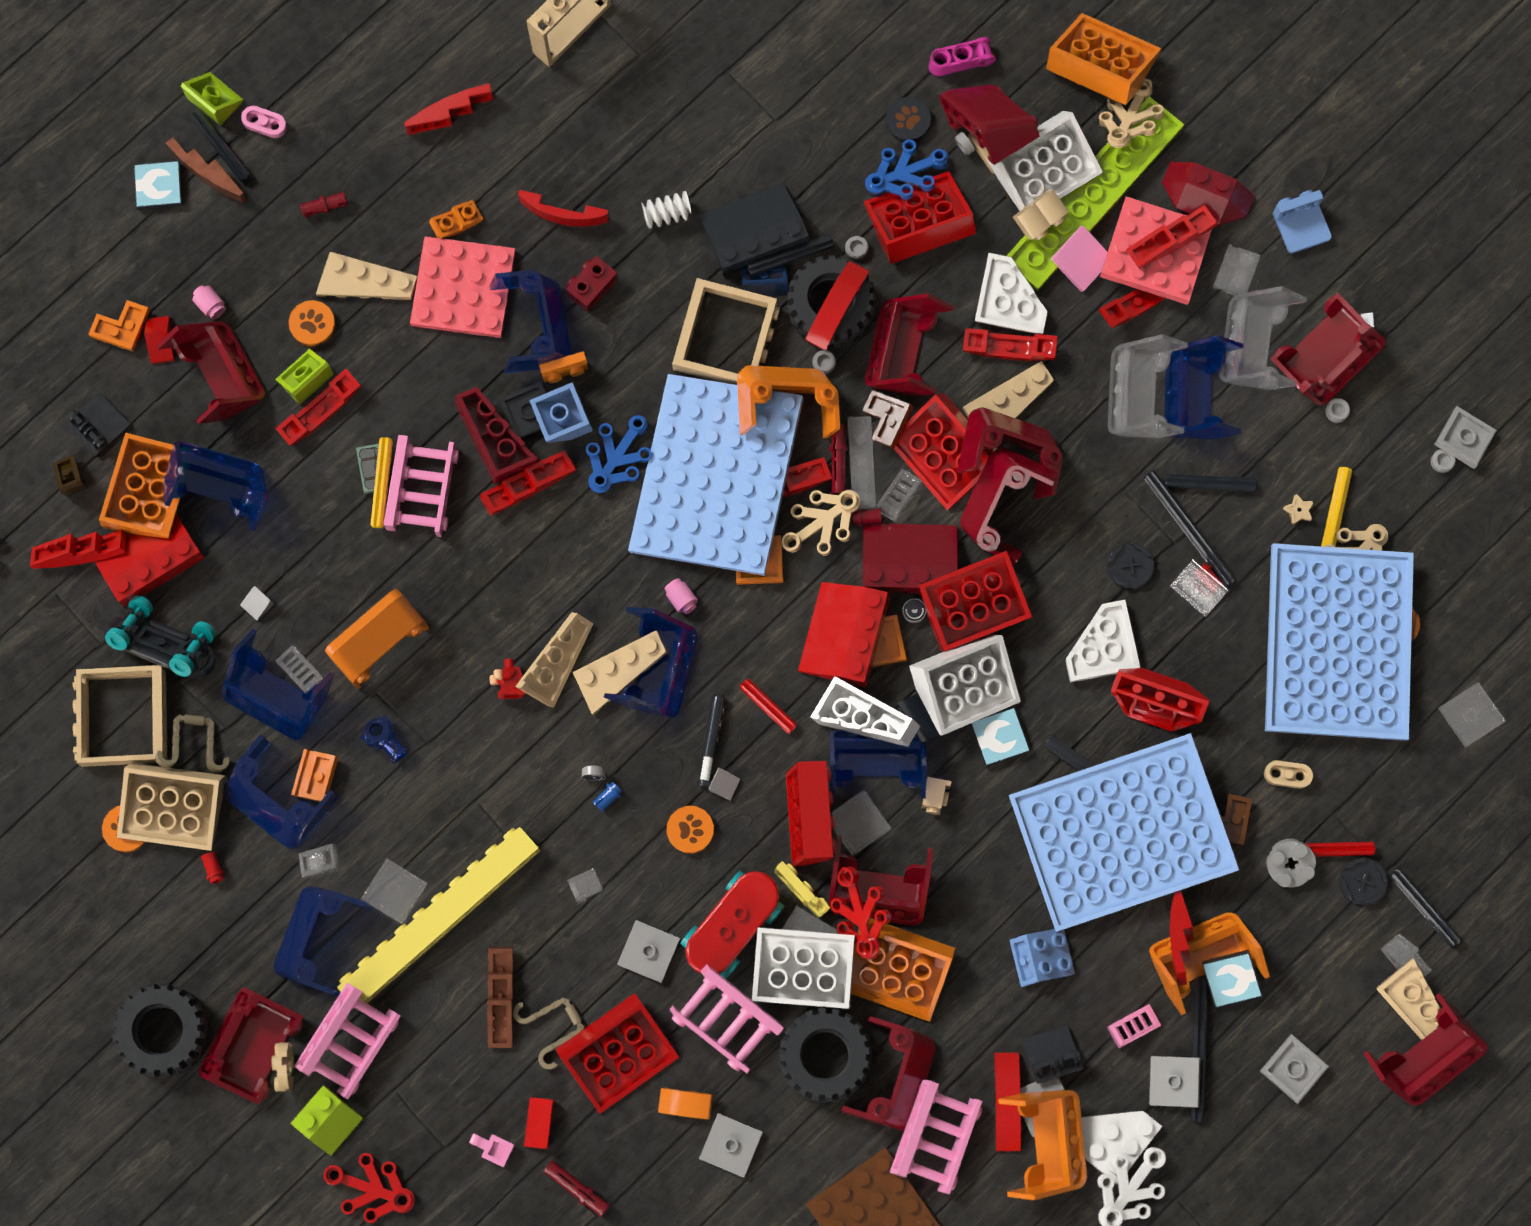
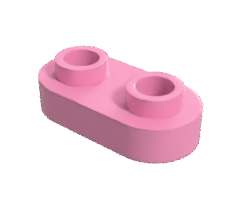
(265, 121)

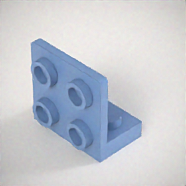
(1041, 956)

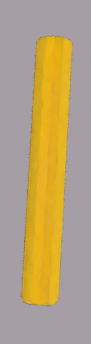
(381, 482)
(1337, 506)

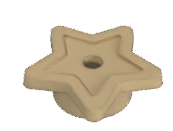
(1294, 514)

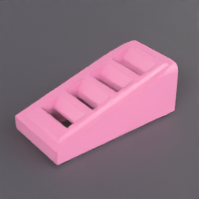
(1116, 1035)

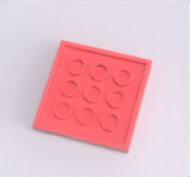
(1167, 277)
(455, 289)

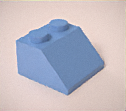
(561, 414)

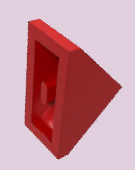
(154, 332)

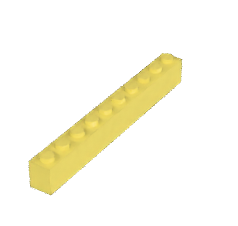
(442, 915)

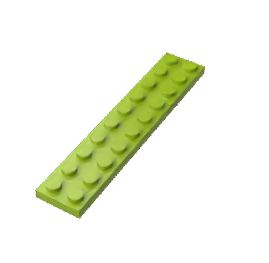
(1096, 197)

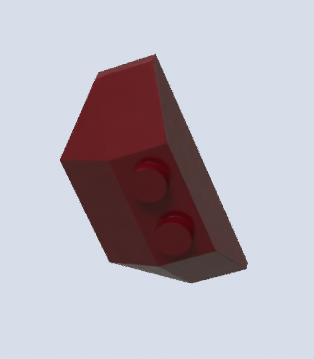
(1195, 185)

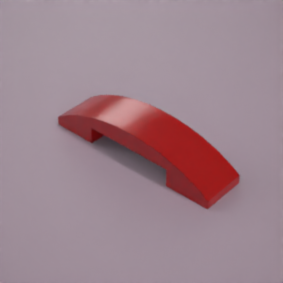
(591, 217)
(836, 305)
(1129, 307)
(1009, 346)
(319, 410)
(1007, 1116)

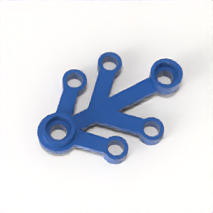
(904, 173)
(616, 457)

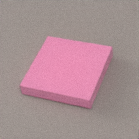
(1081, 258)

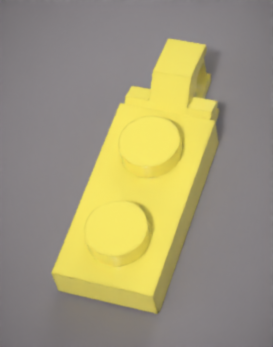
(802, 891)

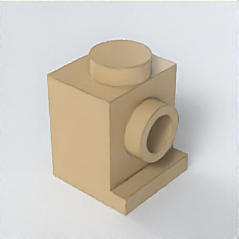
(935, 795)

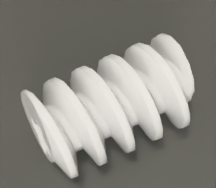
(667, 209)

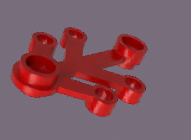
(860, 915)
(374, 1189)

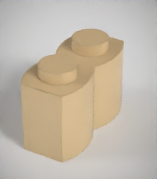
(1040, 215)

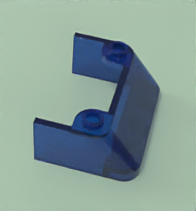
(555, 342)
(1190, 388)
(216, 477)
(664, 683)
(268, 696)
(866, 756)
(285, 826)
(289, 960)

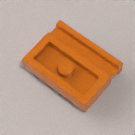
(569, 365)
(314, 775)

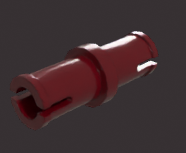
(324, 204)

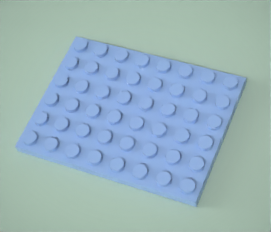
(707, 487)
(1339, 642)
(1123, 832)

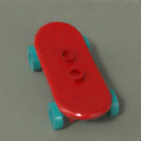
(733, 922)

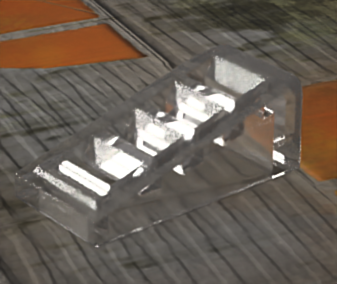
(891, 507)
(287, 658)

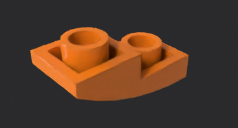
(456, 221)
(685, 1103)

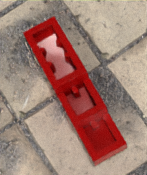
(440, 113)
(1171, 237)
(806, 476)
(527, 483)
(73, 551)
(1180, 933)

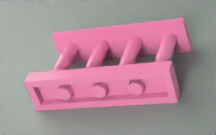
(402, 472)
(748, 1010)
(324, 1040)
(913, 1140)

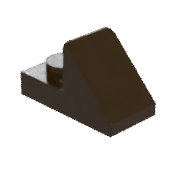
(68, 476)

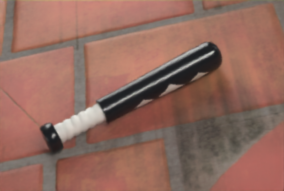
(712, 733)

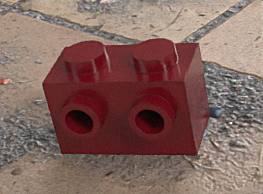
(591, 283)

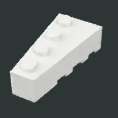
(859, 713)

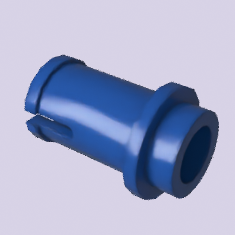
(607, 796)

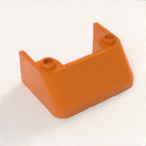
(758, 382)
(374, 636)
(1210, 940)
(1057, 1142)

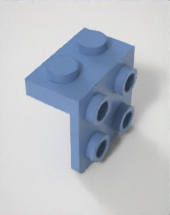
(1302, 221)

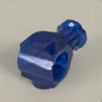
(385, 739)

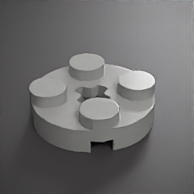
(1279, 857)

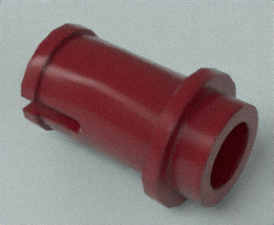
(866, 516)

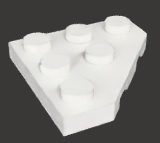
(1008, 298)
(1104, 645)
(1117, 1134)

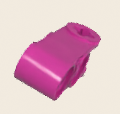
(977, 54)

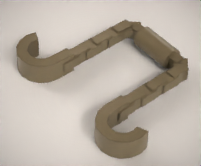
(192, 720)
(571, 1011)

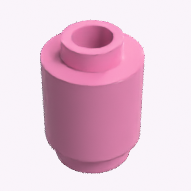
(208, 302)
(681, 596)

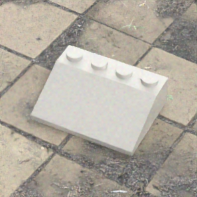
(1053, 161)
(966, 683)
(803, 968)

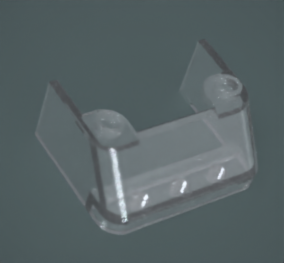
(1250, 323)
(1134, 385)

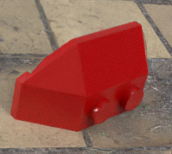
(1158, 699)

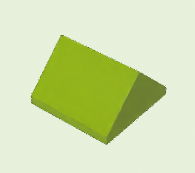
(211, 96)
(305, 376)

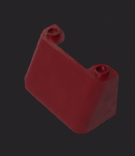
(991, 119)
(1330, 352)
(246, 1042)

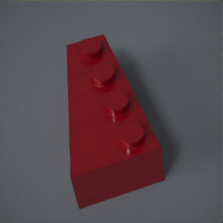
(495, 441)

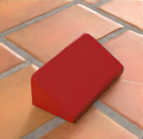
(539, 1123)

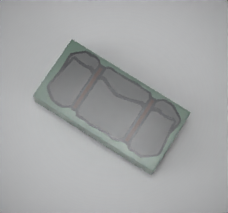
(367, 461)

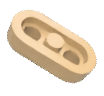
(1287, 774)

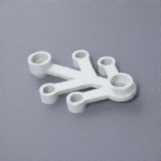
(1128, 1190)

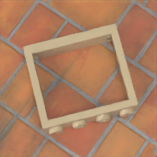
(566, 31)
(766, 334)
(81, 709)

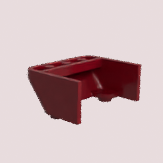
(898, 342)
(222, 365)
(989, 428)
(1001, 469)
(903, 897)
(1434, 1059)
(914, 1068)

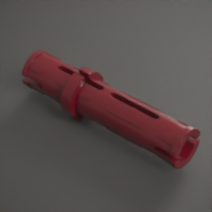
(839, 451)
(554, 1170)

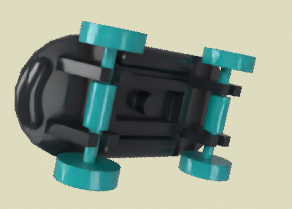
(161, 643)

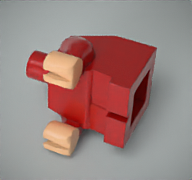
(507, 679)

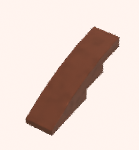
(210, 174)
(500, 997)

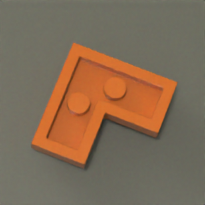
(123, 332)

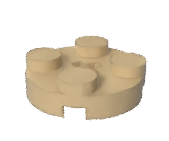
(283, 1063)

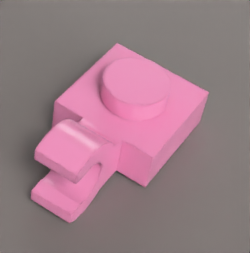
(495, 1149)

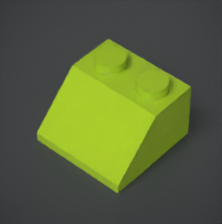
(327, 1120)

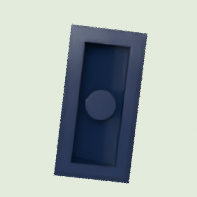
(767, 282)

